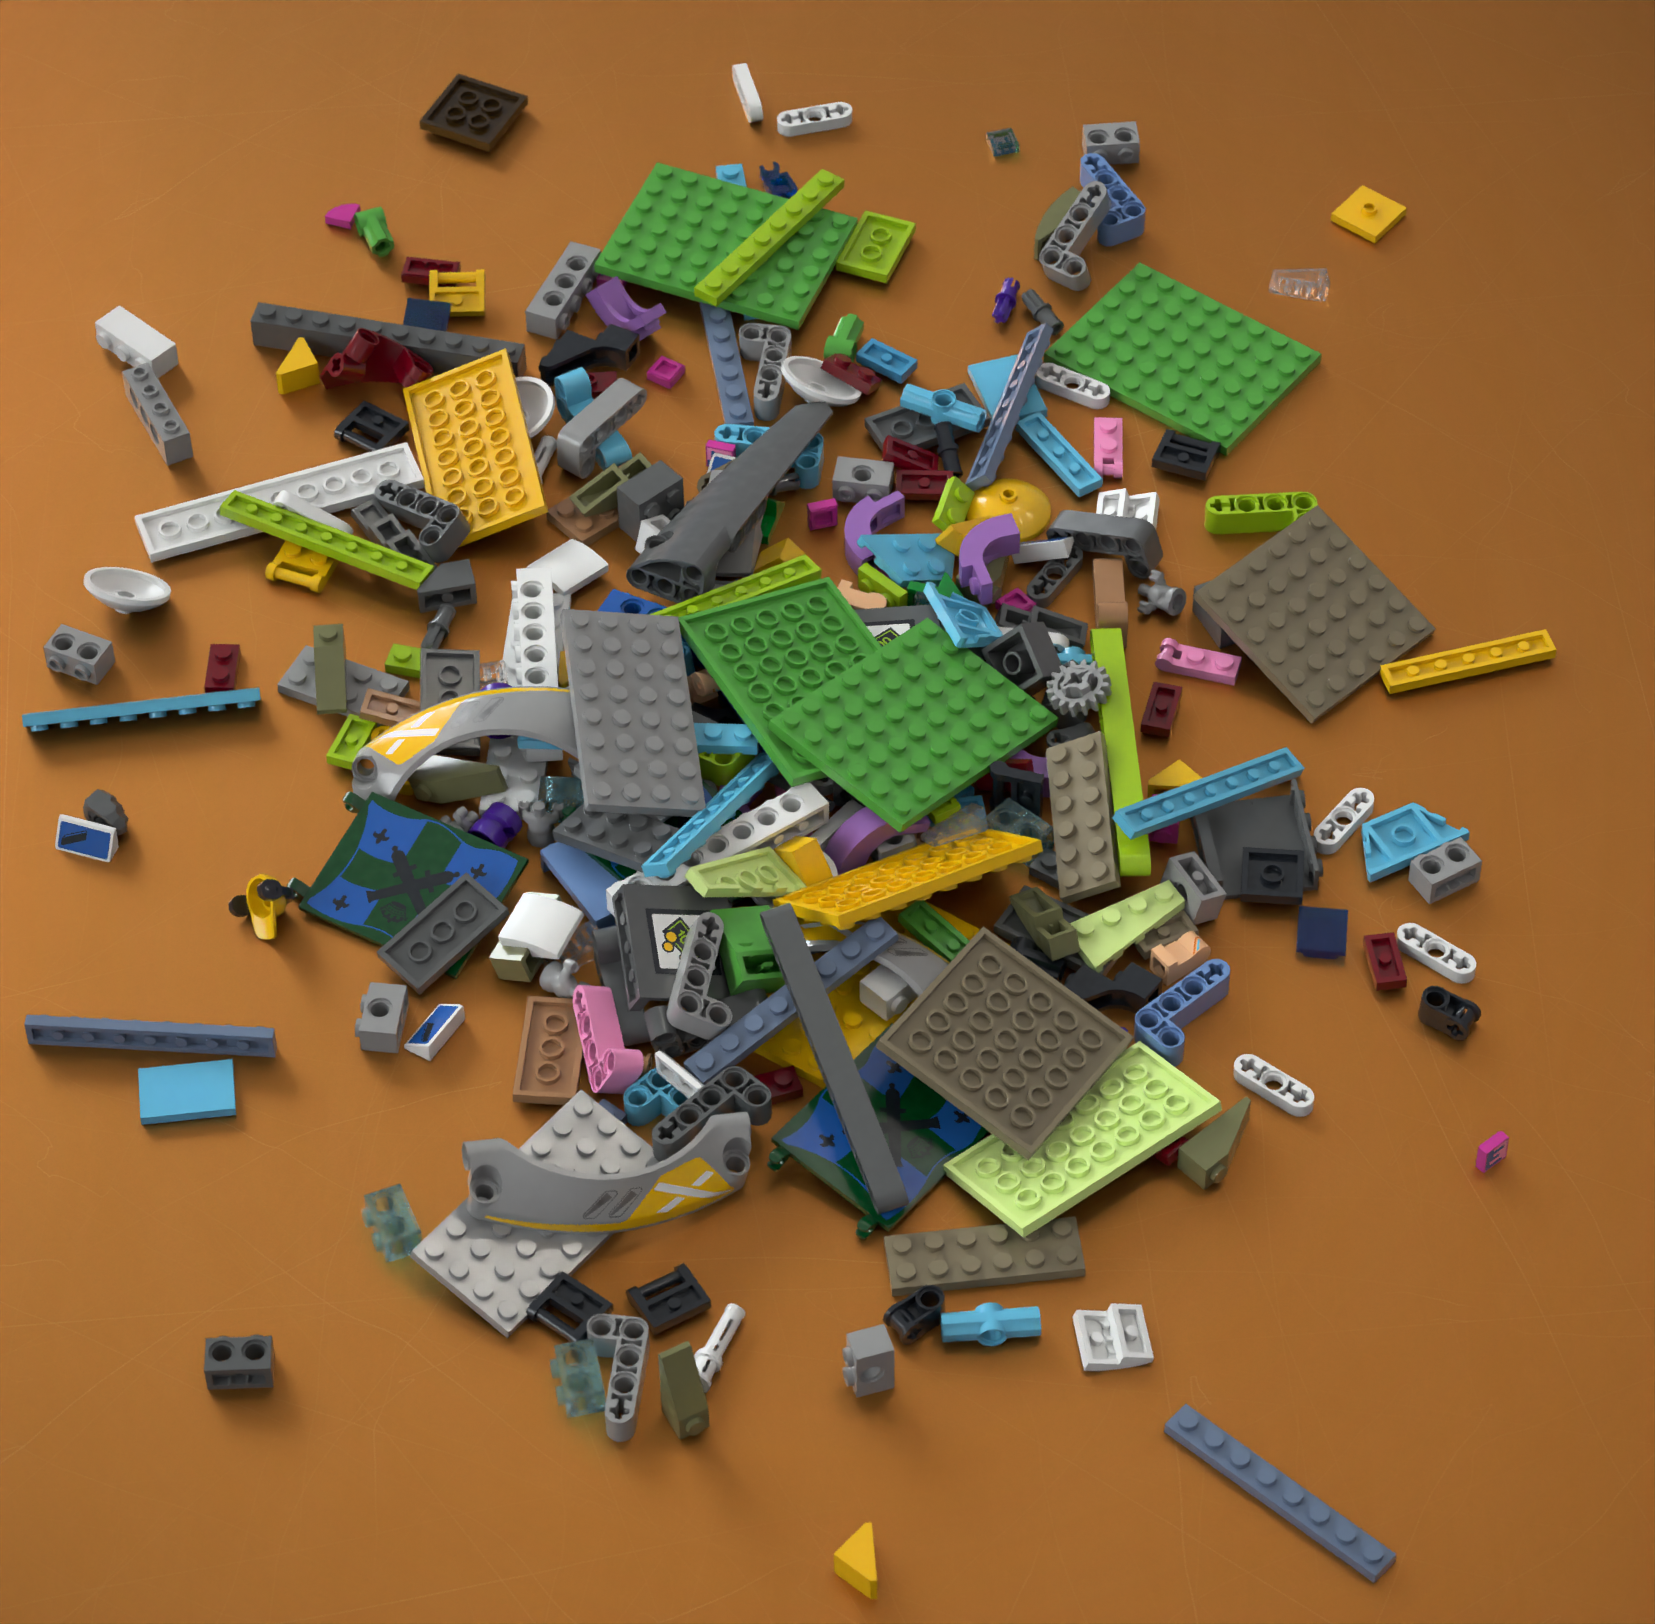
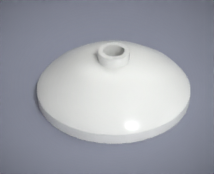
(815, 384)
(537, 403)
(126, 589)

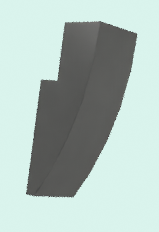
(1057, 623)

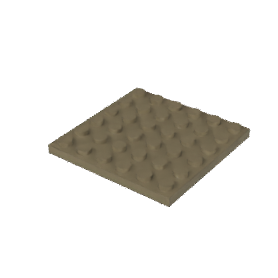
(1314, 613)
(1005, 1043)

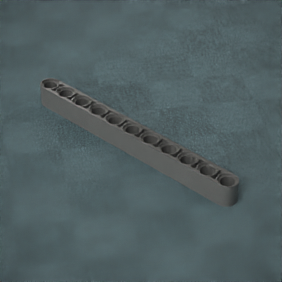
(834, 1059)

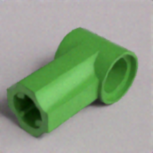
(373, 227)
(845, 337)

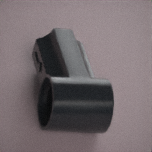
(1038, 957)

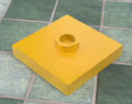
(1368, 214)

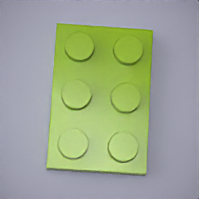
(875, 246)

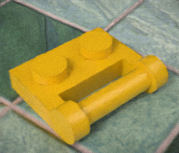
(464, 300)
(301, 567)

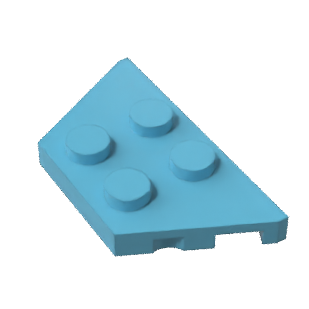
(909, 557)
(964, 620)
(1401, 836)

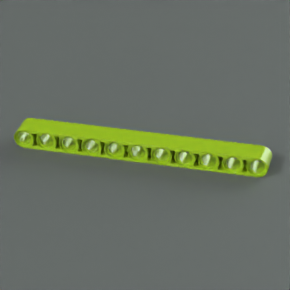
(1122, 756)

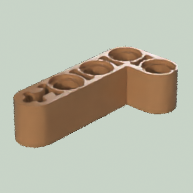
(1109, 595)

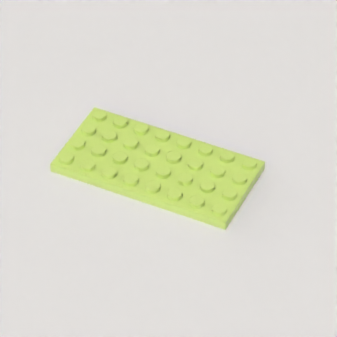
(1117, 1125)

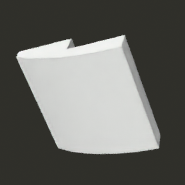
(1136, 506)
(572, 566)
(541, 926)
(676, 1075)
(1113, 1337)

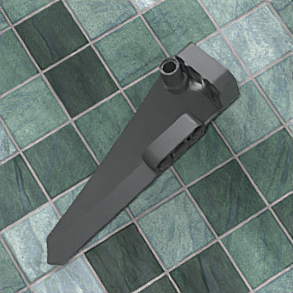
(686, 552)

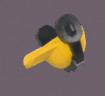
(264, 902)

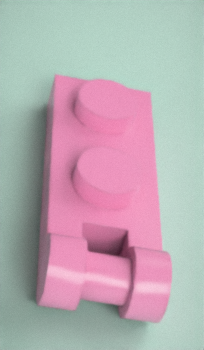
(1108, 446)
(1198, 662)

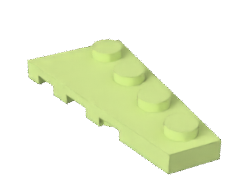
(745, 875)
(1116, 927)

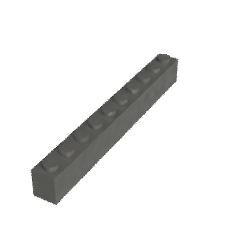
(330, 333)

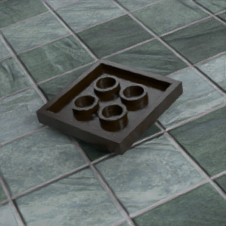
(473, 112)

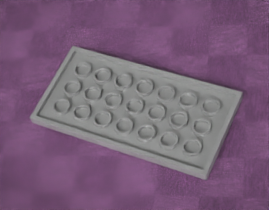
(632, 713)
(507, 1267)

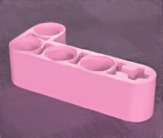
(607, 1061)

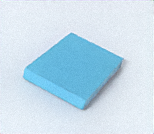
(990, 380)
(187, 1091)

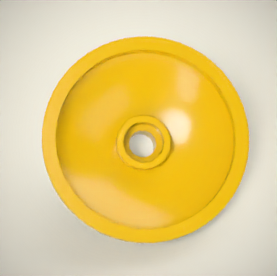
(1025, 502)

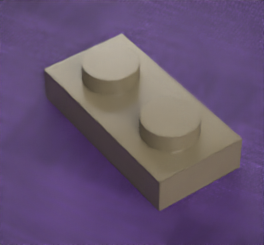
(1166, 934)

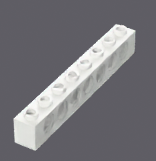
(536, 637)
(771, 824)

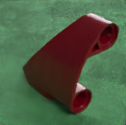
(374, 359)

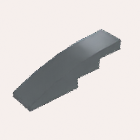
(387, 531)

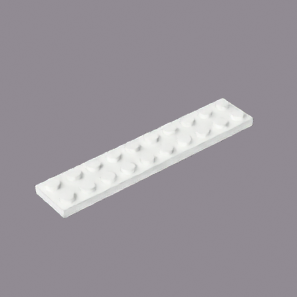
(327, 486)
(520, 776)

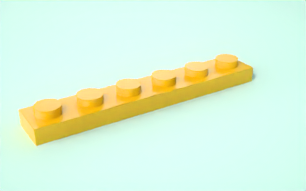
(1467, 661)

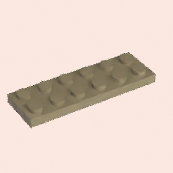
(1082, 817)
(983, 1256)

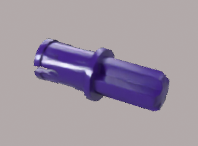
(1005, 300)

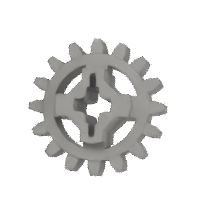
(1078, 688)

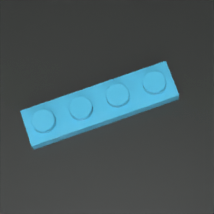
(1059, 454)

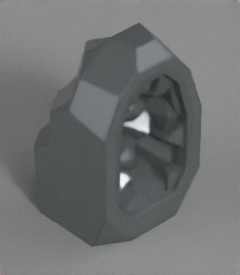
(104, 809)

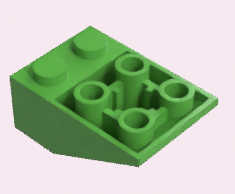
(747, 952)

